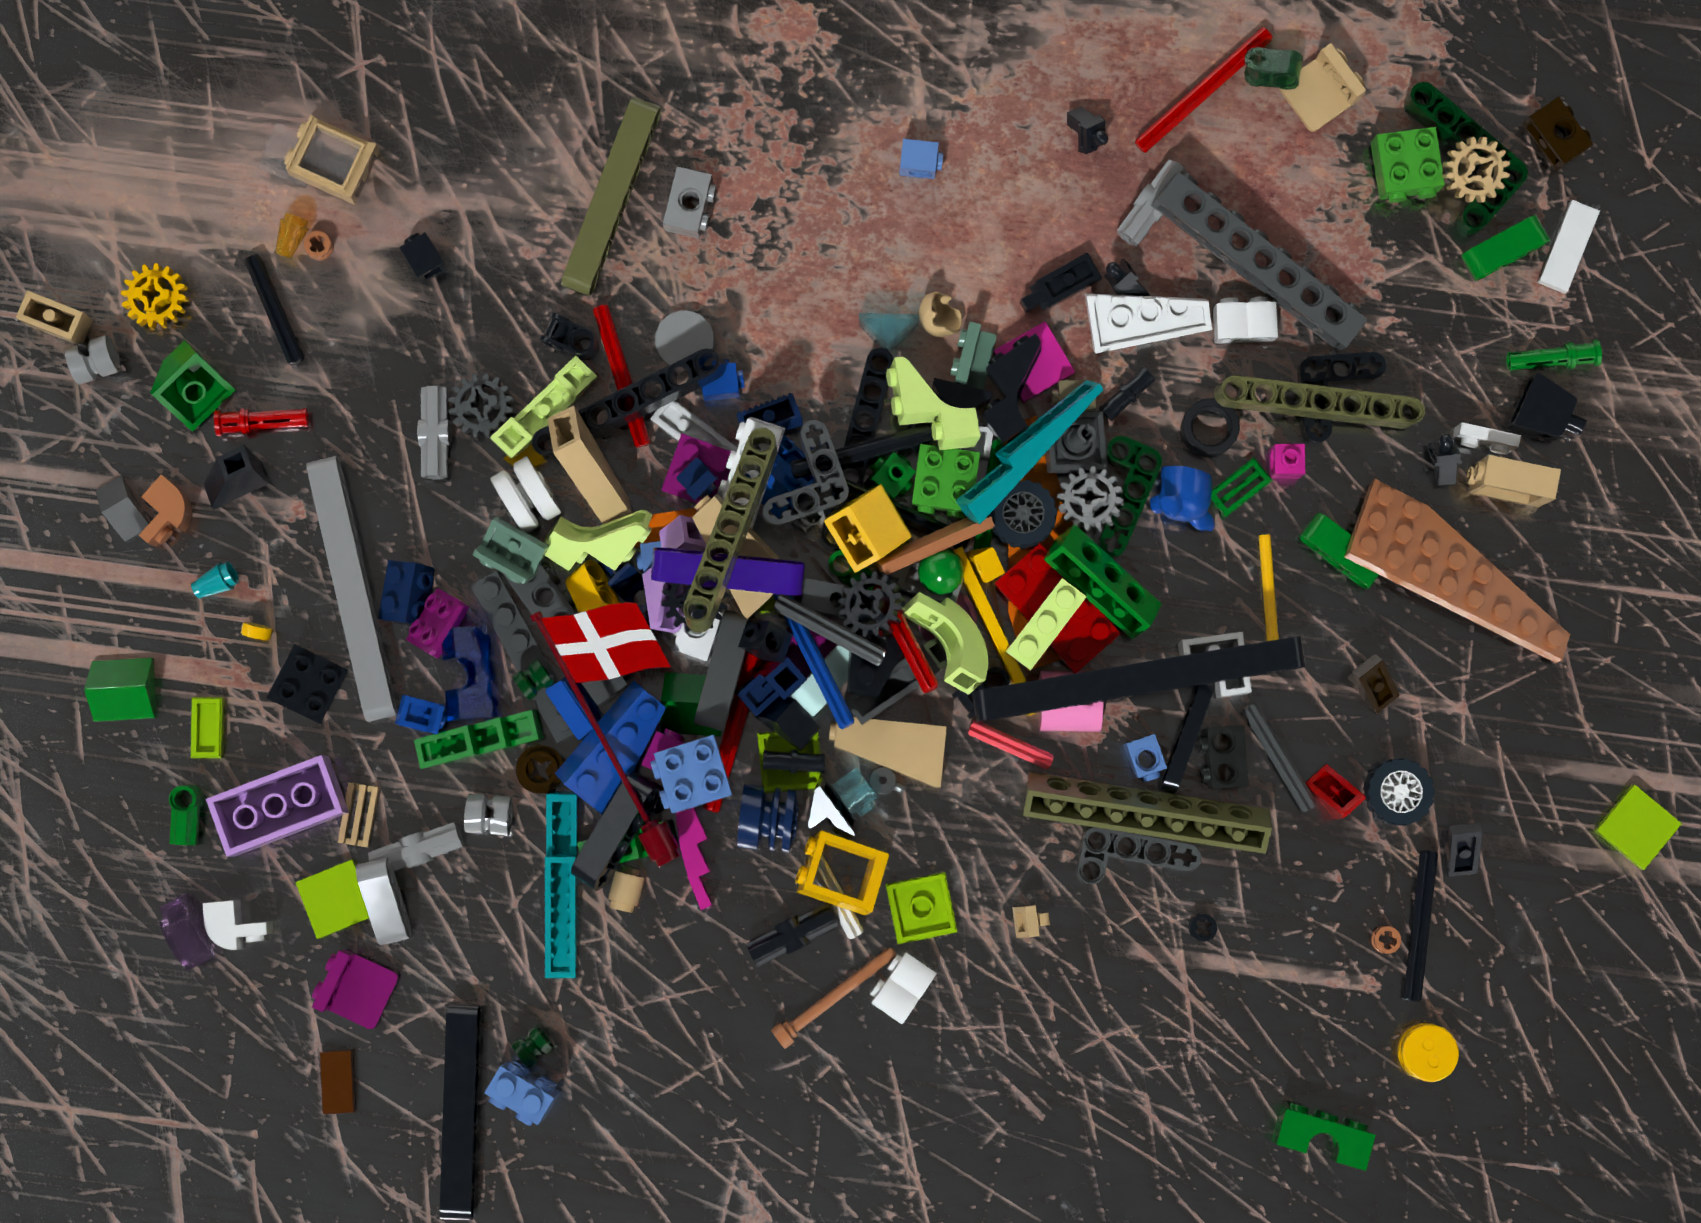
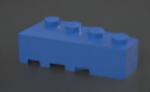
(628, 730)

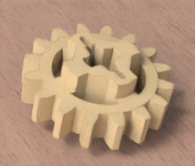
(1468, 161)

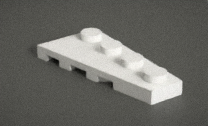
(1139, 320)

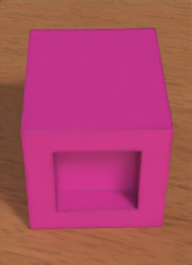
(1286, 461)

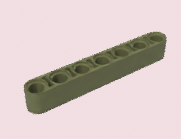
(611, 196)
(1332, 397)
(730, 543)

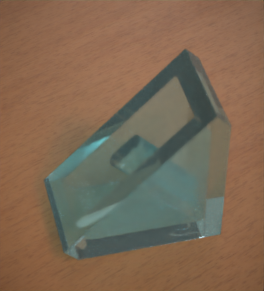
(888, 329)

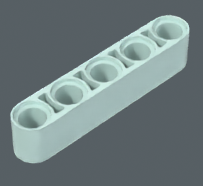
(809, 693)

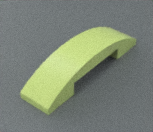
(559, 395)

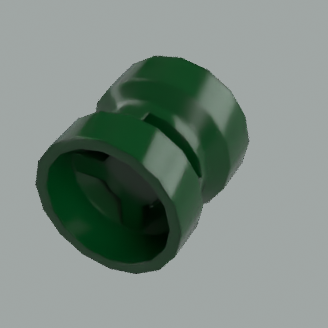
(538, 675)
(535, 1044)

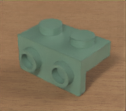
(976, 354)
(511, 551)

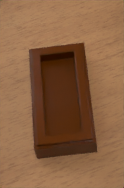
(337, 1082)

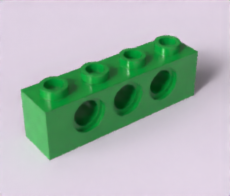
(1103, 581)

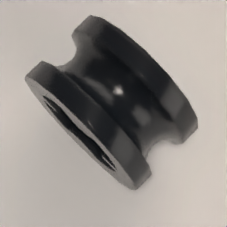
(1212, 928)

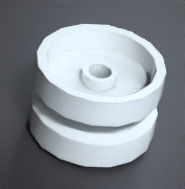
(528, 493)

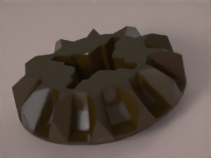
(525, 768)

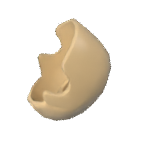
(938, 316)

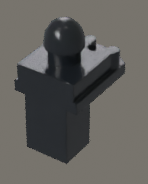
(1089, 129)
(1124, 279)
(1445, 458)

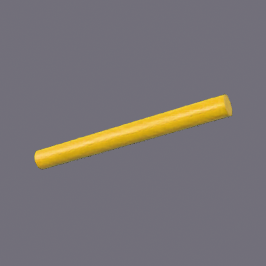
(1268, 587)

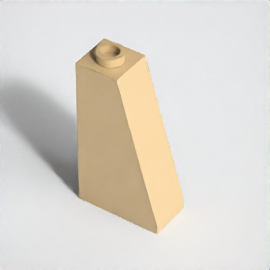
(587, 465)
(753, 545)
(899, 746)

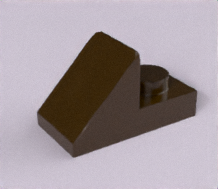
(1374, 683)

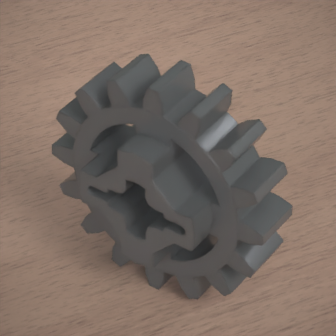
(494, 402)

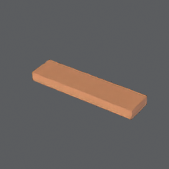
(931, 544)

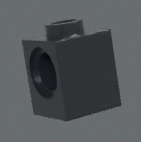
(422, 257)
(765, 640)

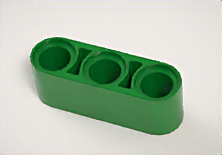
(1505, 247)
(1331, 543)

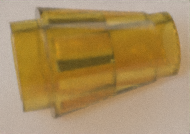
(290, 234)

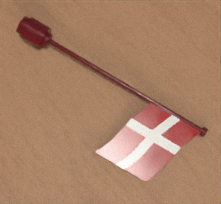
(599, 648)

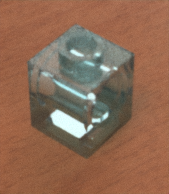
(855, 793)

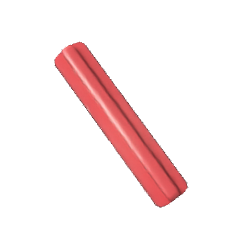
(1011, 744)

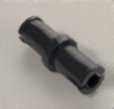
(1127, 394)
(793, 761)

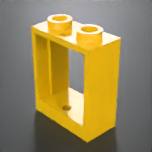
(871, 881)

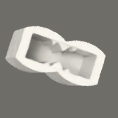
(1245, 321)
(903, 987)

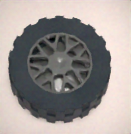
(1025, 515)

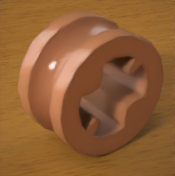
(327, 243)
(1379, 946)

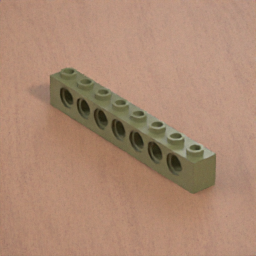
(1147, 812)

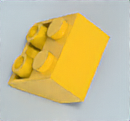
(867, 528)

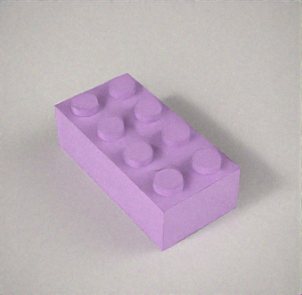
(277, 805)

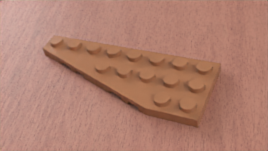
(1428, 556)

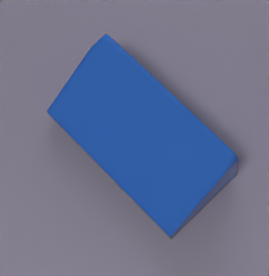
(570, 708)

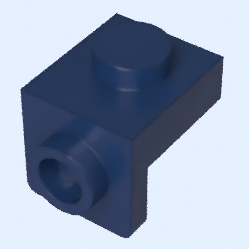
(698, 479)

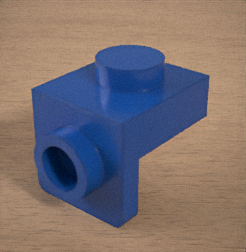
(420, 714)

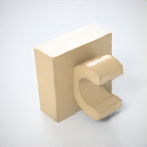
(1028, 921)

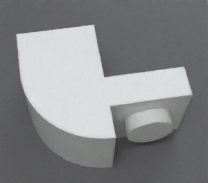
(225, 925)

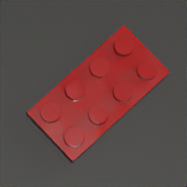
(1028, 587)

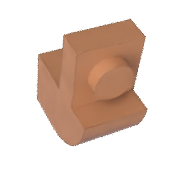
(173, 510)

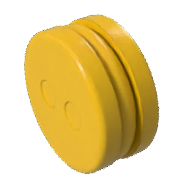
(1428, 1052)

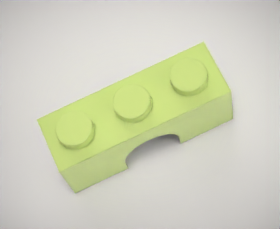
(1046, 624)

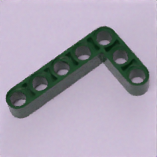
(1450, 135)

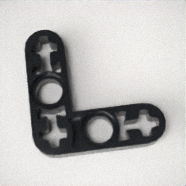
(1320, 379)

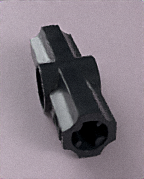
(792, 934)

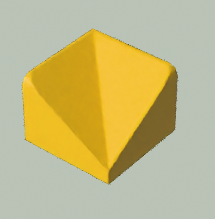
(985, 564)

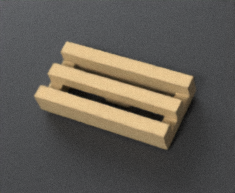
(358, 815)

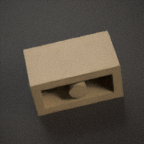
(54, 318)

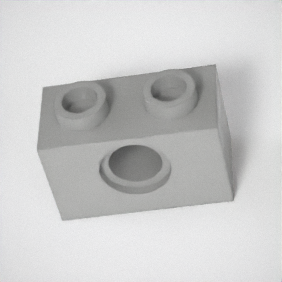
(687, 185)

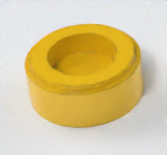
(256, 631)

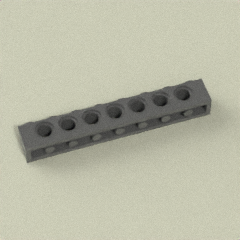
(1266, 279)

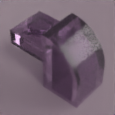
(184, 933)

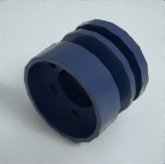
(767, 818)

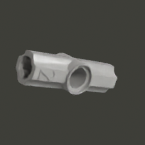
(1143, 214)
(434, 432)
(420, 847)

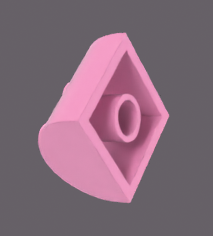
(1071, 719)

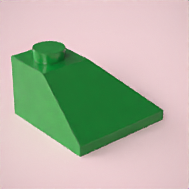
(189, 386)

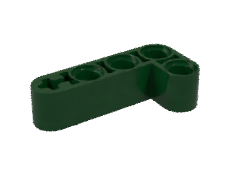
(1136, 475)

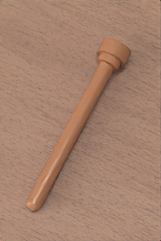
(787, 1032)

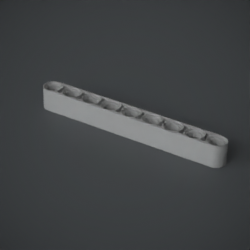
(352, 589)

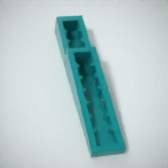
(1025, 452)
(560, 884)

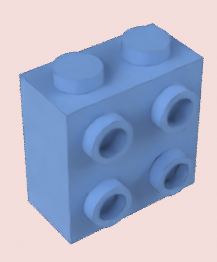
(691, 774)
(522, 1092)

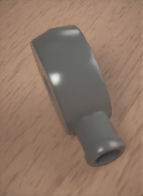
(891, 781)

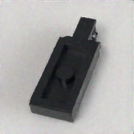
(1062, 284)

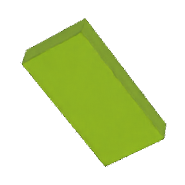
(207, 727)

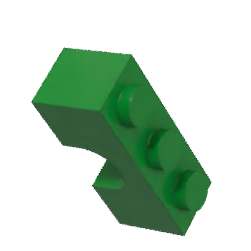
(1350, 1142)

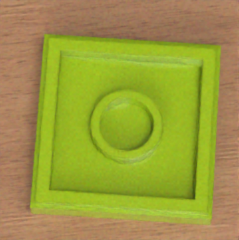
(782, 778)
(1637, 827)
(333, 899)
(921, 908)

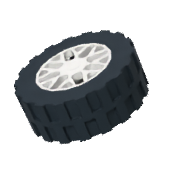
(1399, 791)

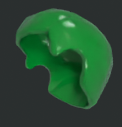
(941, 572)

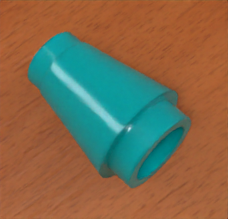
(216, 580)

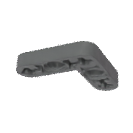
(822, 480)

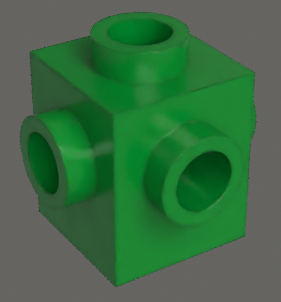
(893, 474)

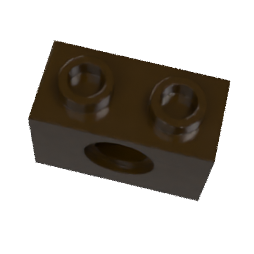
(1556, 149)

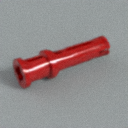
(246, 421)

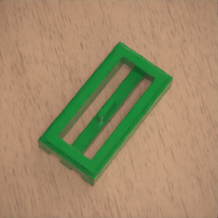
(1219, 503)

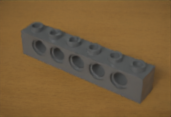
(563, 603)

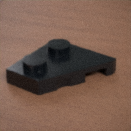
(868, 678)

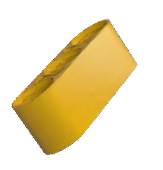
(590, 587)

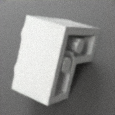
(1203, 644)

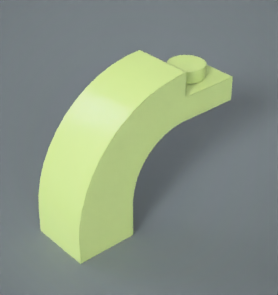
(959, 637)

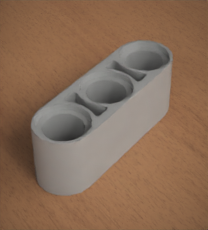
(383, 901)

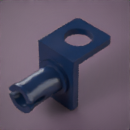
(625, 582)

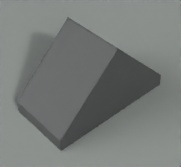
(121, 509)

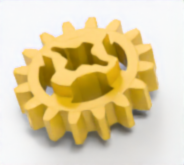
(154, 284)

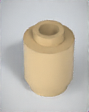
(626, 889)

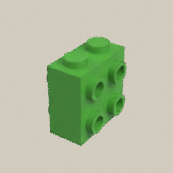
(1407, 164)
(942, 479)

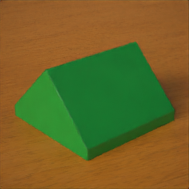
(121, 689)
(681, 698)

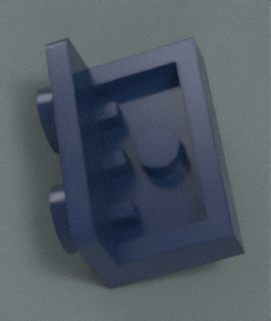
(405, 591)

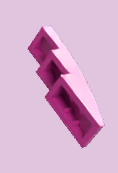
(690, 835)

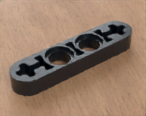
(1187, 737)

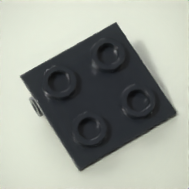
(306, 683)

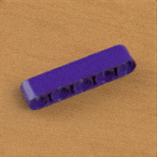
(749, 573)

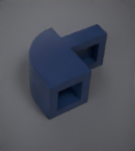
(769, 683)

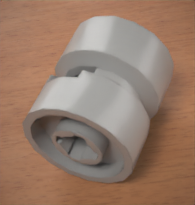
(96, 358)
(477, 814)

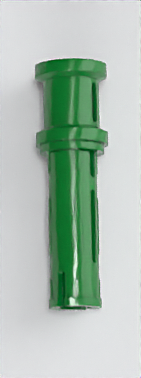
(1568, 355)

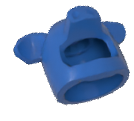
(1185, 496)

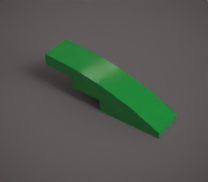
(478, 739)

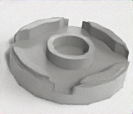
(682, 335)

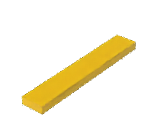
(990, 621)

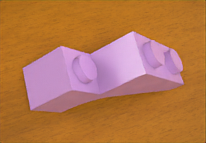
(678, 534)

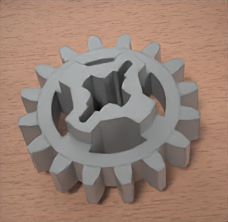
(1102, 502)

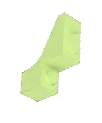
(917, 403)
(608, 543)

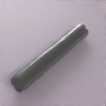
(830, 630)
(1279, 757)

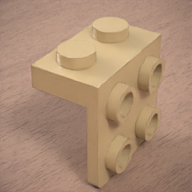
(1325, 89)

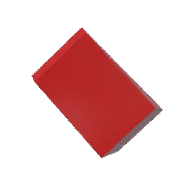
(1334, 792)

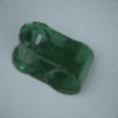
(1276, 68)

